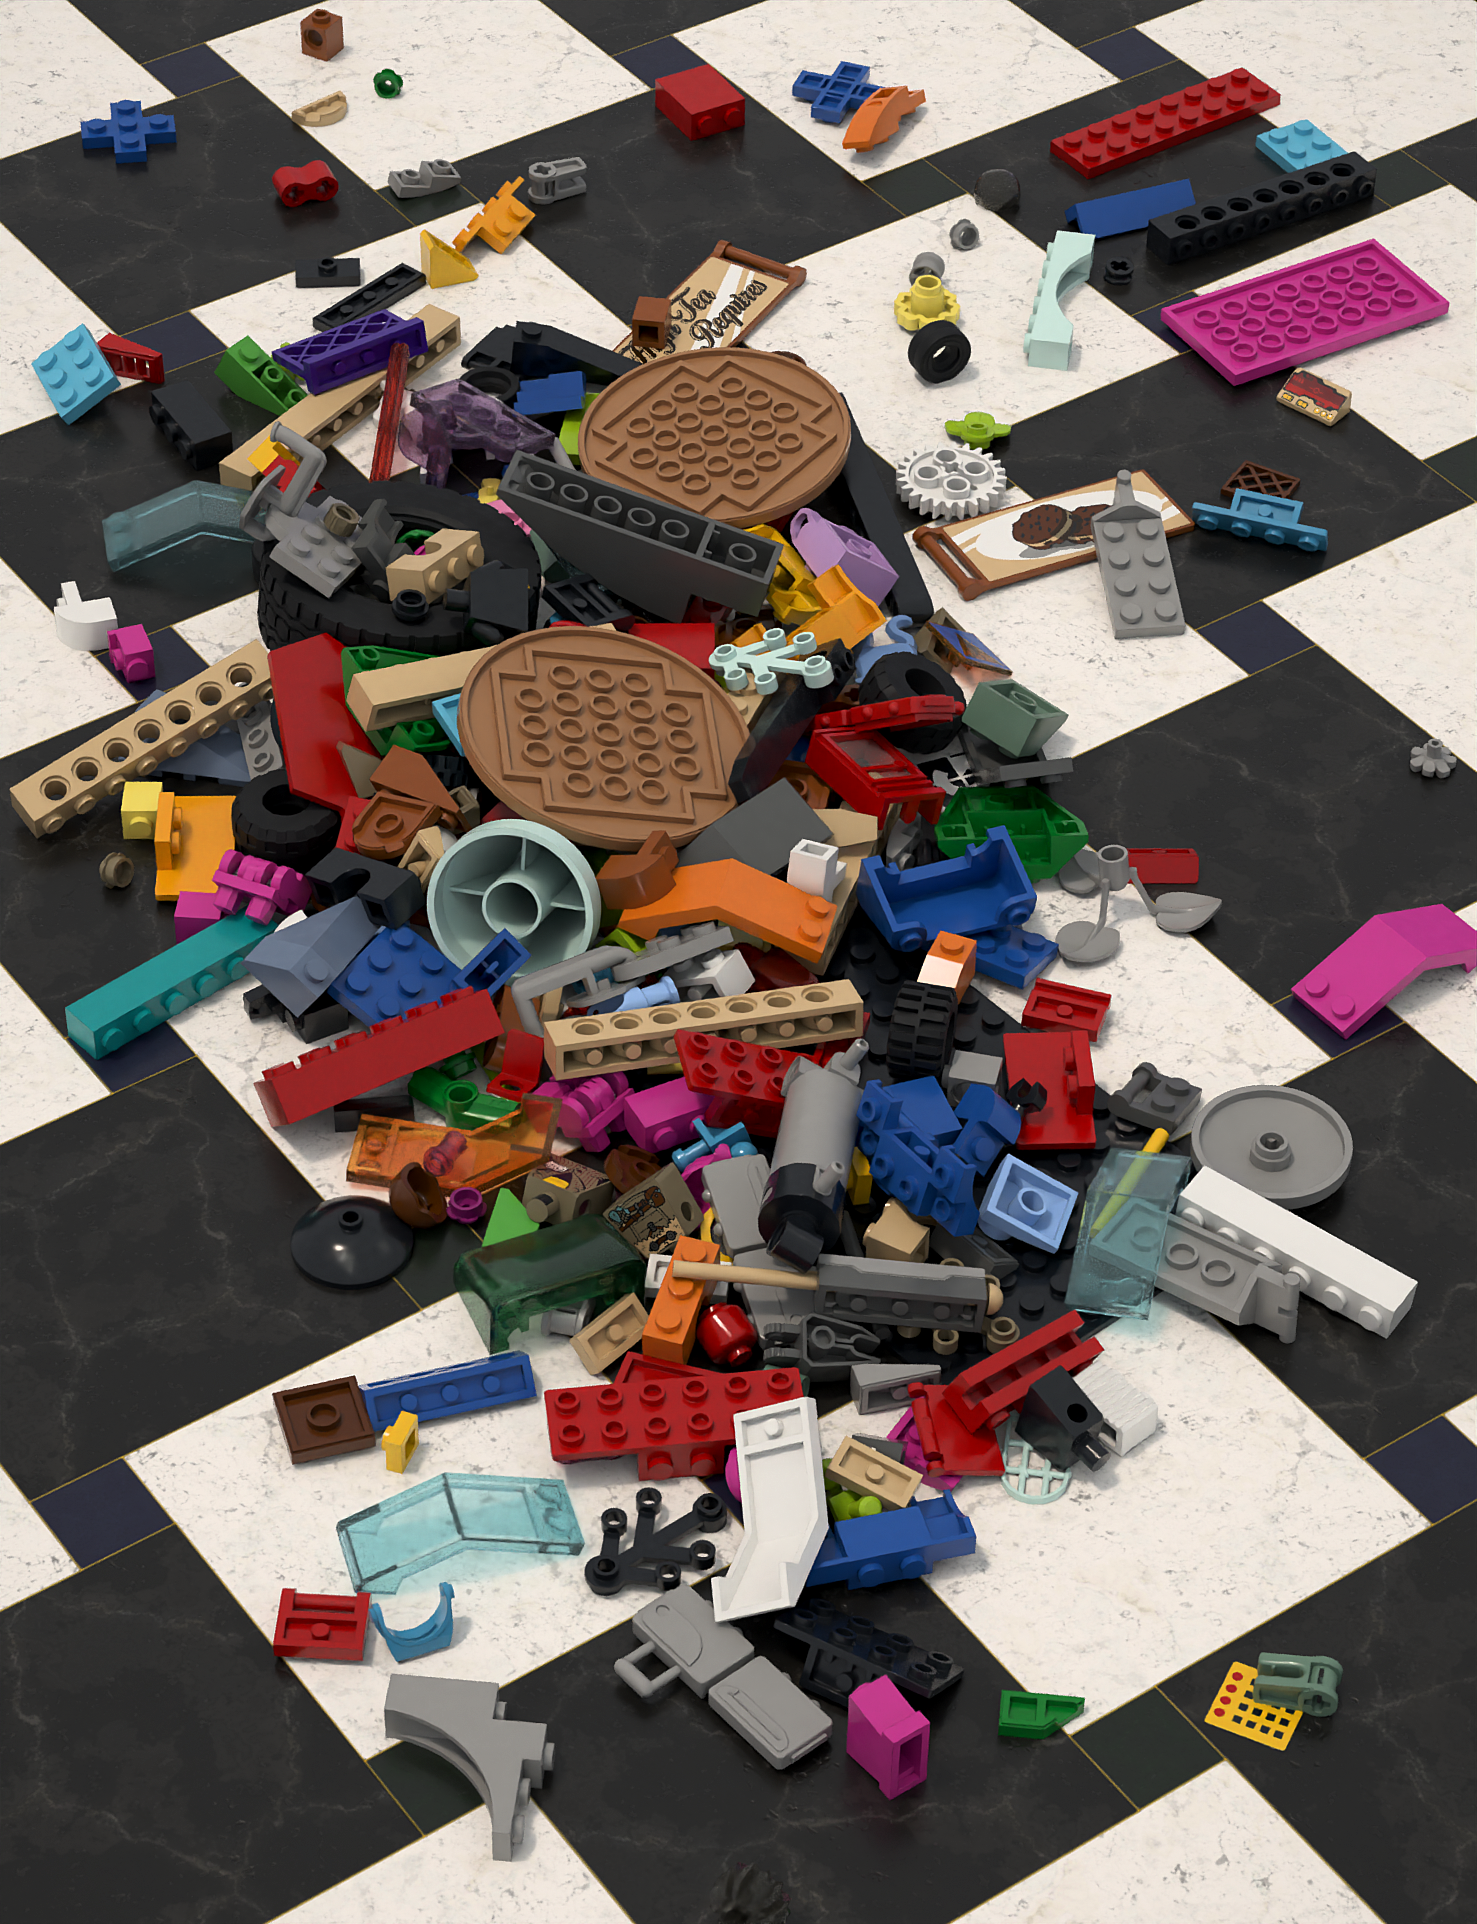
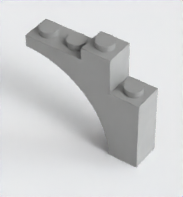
(471, 1732)

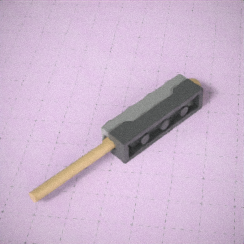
(876, 1290)

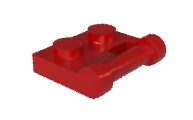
(320, 1632)

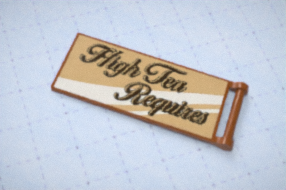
(720, 302)

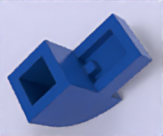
(987, 1126)

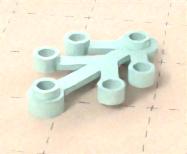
(729, 662)

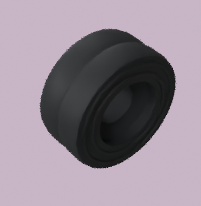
(930, 340)

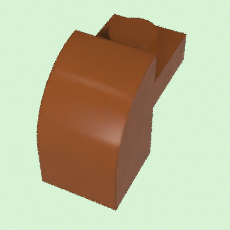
(639, 878)

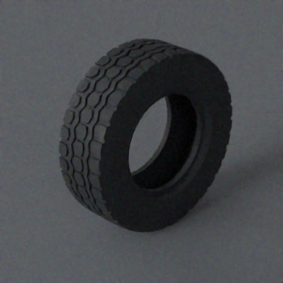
(296, 611)

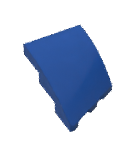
(552, 394)

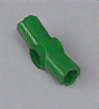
(457, 1099)

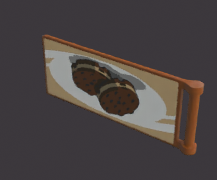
(1037, 534)

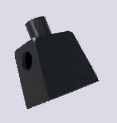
(1062, 1422)

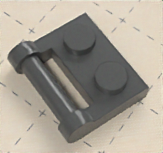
(1164, 1107)

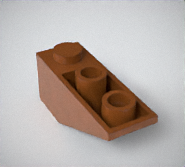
(411, 776)

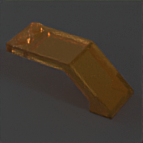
(493, 1153)

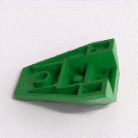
(1038, 826)

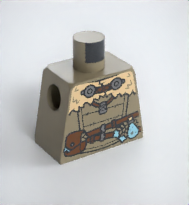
(656, 1212)

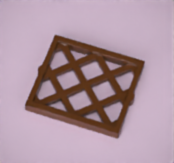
(1263, 472)

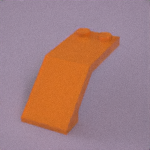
(742, 899)

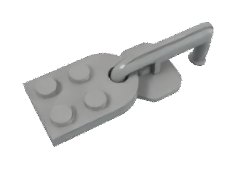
(626, 967)

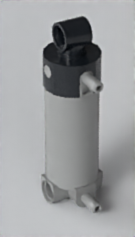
(812, 1158)

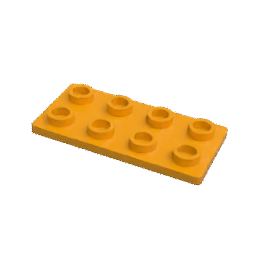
(190, 842)

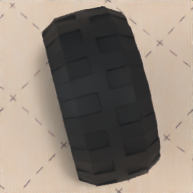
(907, 676)
(281, 825)

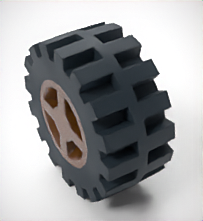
(452, 770)

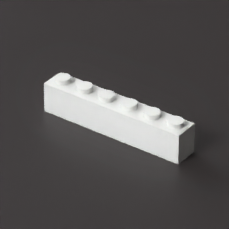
(1326, 1265)

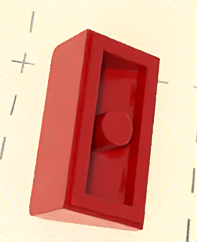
(1164, 865)

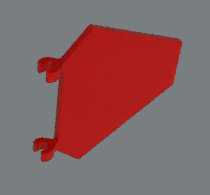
(314, 718)

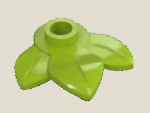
(977, 429)

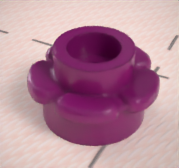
(466, 1205)

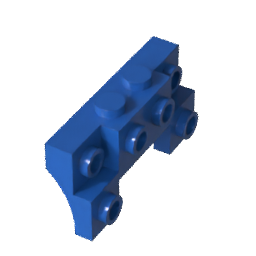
(913, 1167)
(893, 1544)

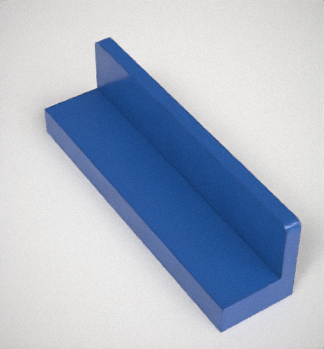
(1130, 209)

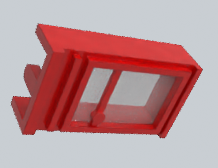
(872, 774)

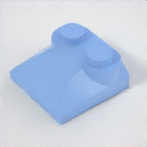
(1026, 1205)

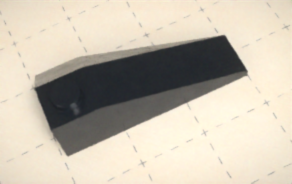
(548, 350)

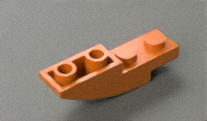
(880, 116)

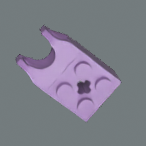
(827, 544)

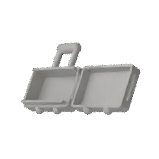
(735, 1196)
(721, 1662)

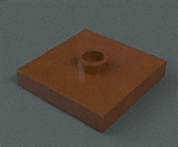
(323, 1419)

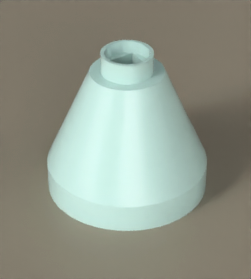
(516, 880)

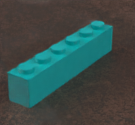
(164, 985)

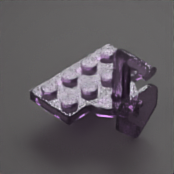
(468, 419)

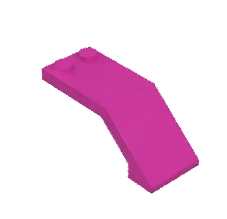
(1382, 962)

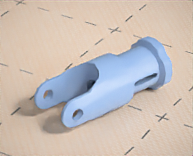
(654, 995)

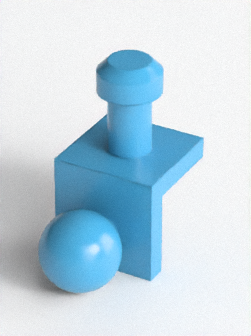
(735, 1137)

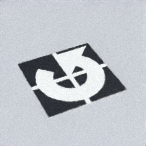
(950, 774)

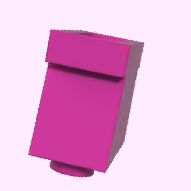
(887, 1736)

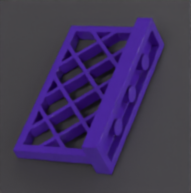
(351, 349)

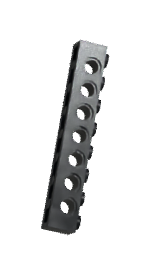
(1261, 207)

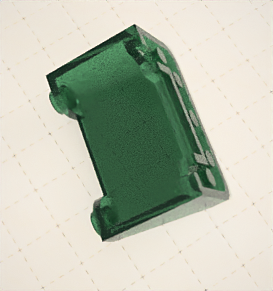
(545, 1272)

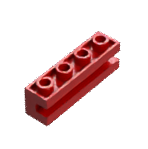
(1001, 1382)

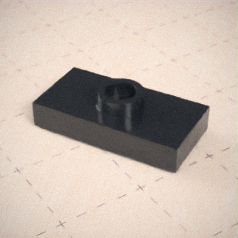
(327, 272)

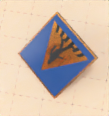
(967, 649)

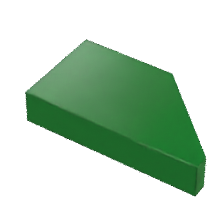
(1036, 1713)

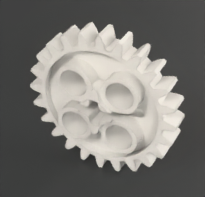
(950, 481)

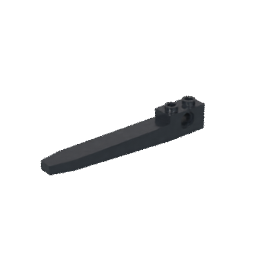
(785, 722)

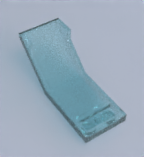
(175, 518)
(1124, 1232)
(455, 1516)

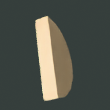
(322, 112)

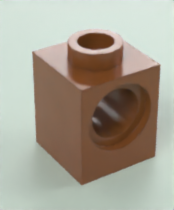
(322, 34)

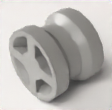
(926, 263)

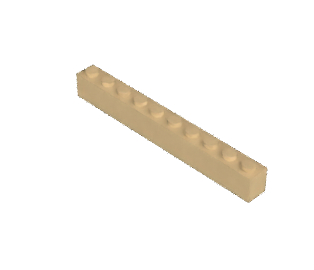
(334, 412)

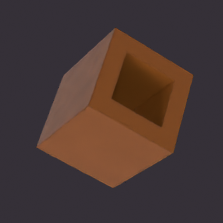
(651, 322)

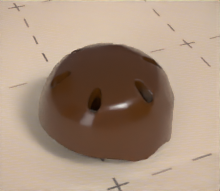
(417, 1197)

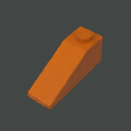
(950, 962)

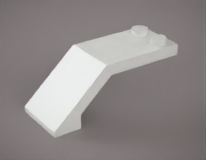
(780, 1508)

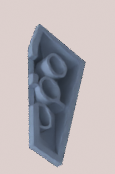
(310, 954)

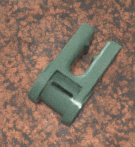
(1295, 1683)

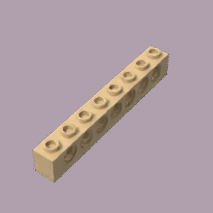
(125, 740)
(646, 1035)

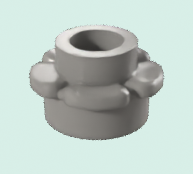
(969, 237)

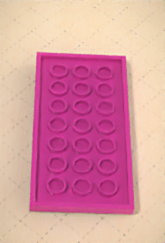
(1304, 311)

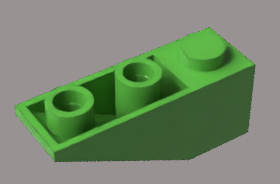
(258, 378)

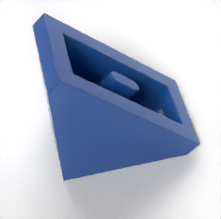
(493, 964)

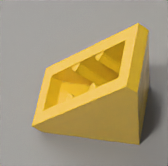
(443, 263)

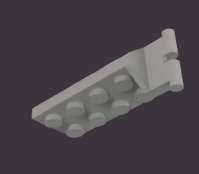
(1136, 567)
(1227, 1279)

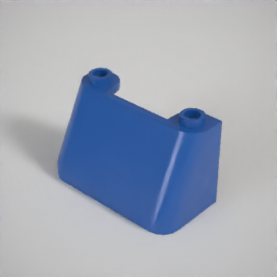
(953, 895)

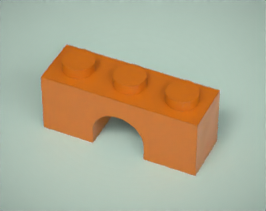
(674, 1315)

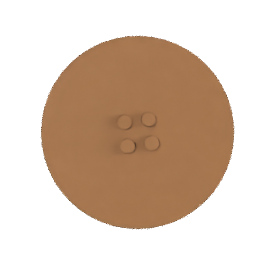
(719, 433)
(601, 736)

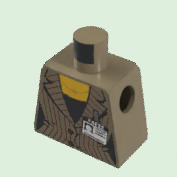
(565, 1191)

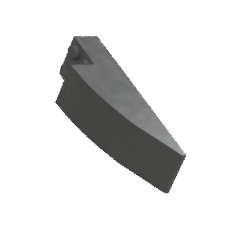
(638, 543)

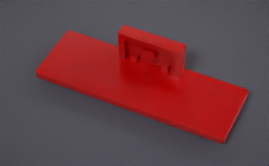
(669, 1423)

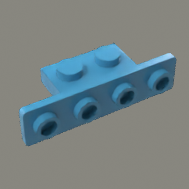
(1263, 517)

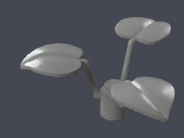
(1111, 871)

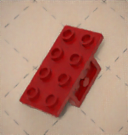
(1065, 1070)
(741, 1078)

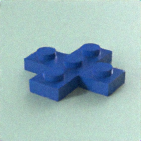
(835, 93)
(128, 131)

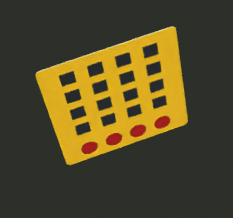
(1239, 1714)

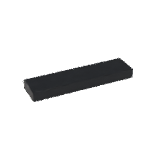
(372, 297)

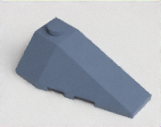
(215, 757)

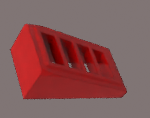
(116, 347)

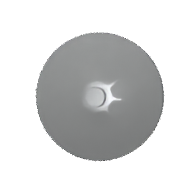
(1274, 1143)

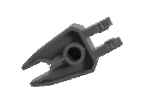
(821, 1347)

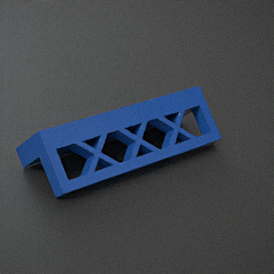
(450, 1389)

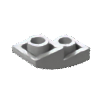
(431, 178)
(902, 842)

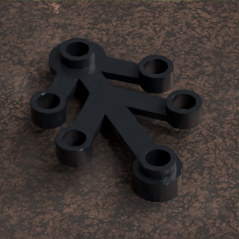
(611, 1571)

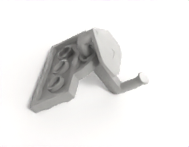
(305, 542)

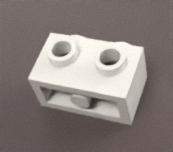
(711, 975)

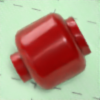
(726, 1334)

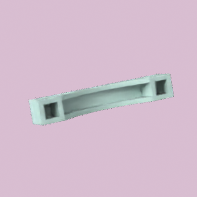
(1049, 331)

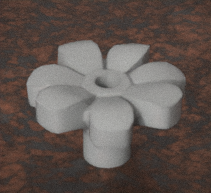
(1432, 759)

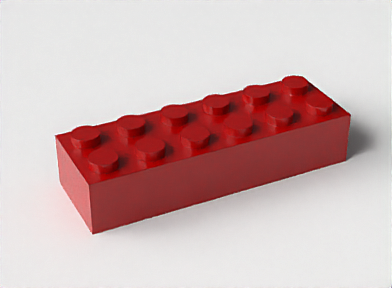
(374, 1059)

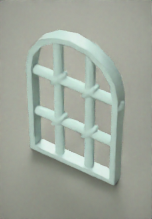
(1025, 1472)

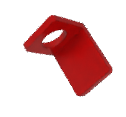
(520, 1066)

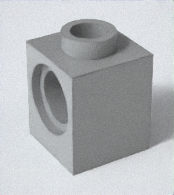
(969, 1069)

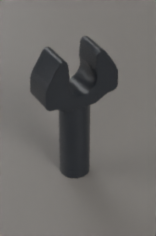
(1027, 1098)

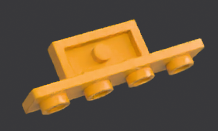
(501, 220)

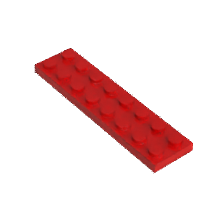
(1164, 123)

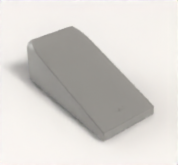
(885, 1385)

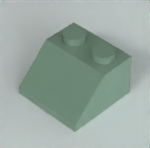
(1012, 717)

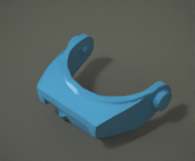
(424, 1638)

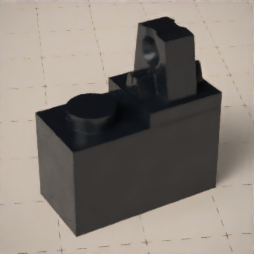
(317, 1022)

